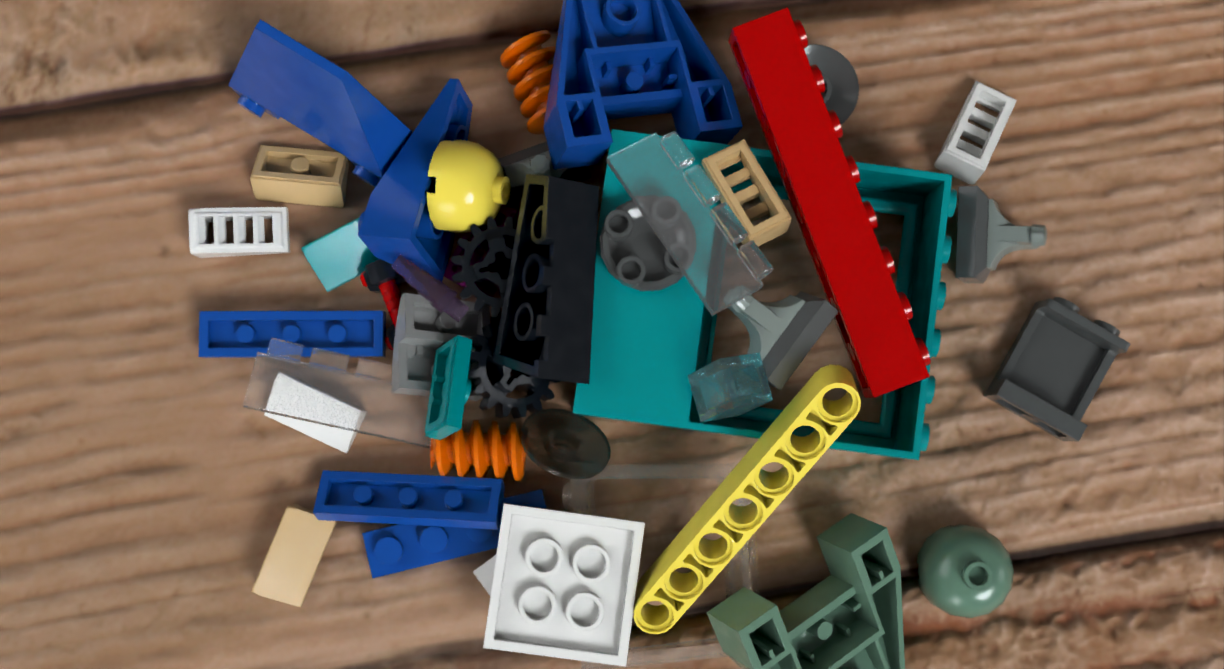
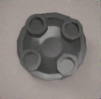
(635, 251)

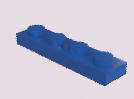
(248, 332)
(410, 499)
(414, 546)

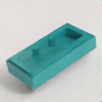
(449, 388)

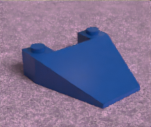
(631, 63)
(319, 98)

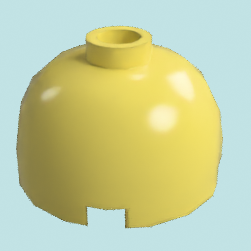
(467, 186)

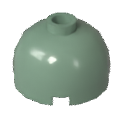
(964, 571)

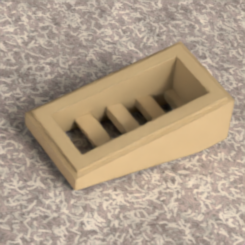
(770, 204)

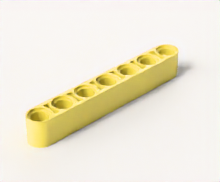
(747, 481)

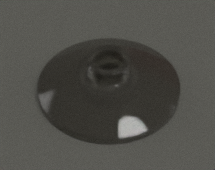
(565, 443)

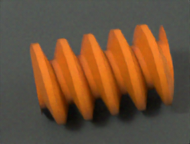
(531, 76)
(480, 451)

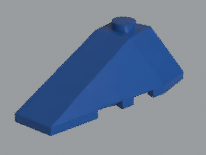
(397, 208)

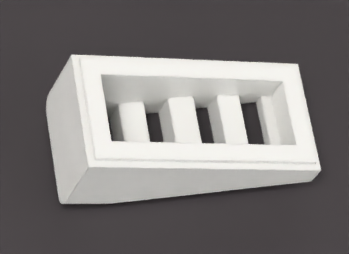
(963, 158)
(199, 231)

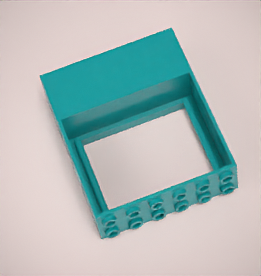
(655, 339)

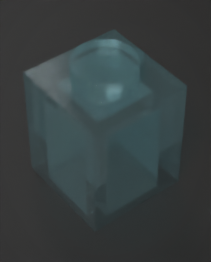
(730, 387)

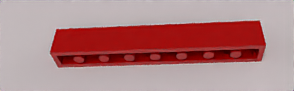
(828, 204)

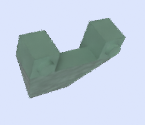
(838, 624)

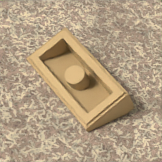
(300, 176)
(293, 556)

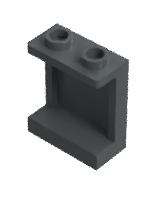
(1056, 367)

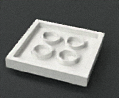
(564, 585)

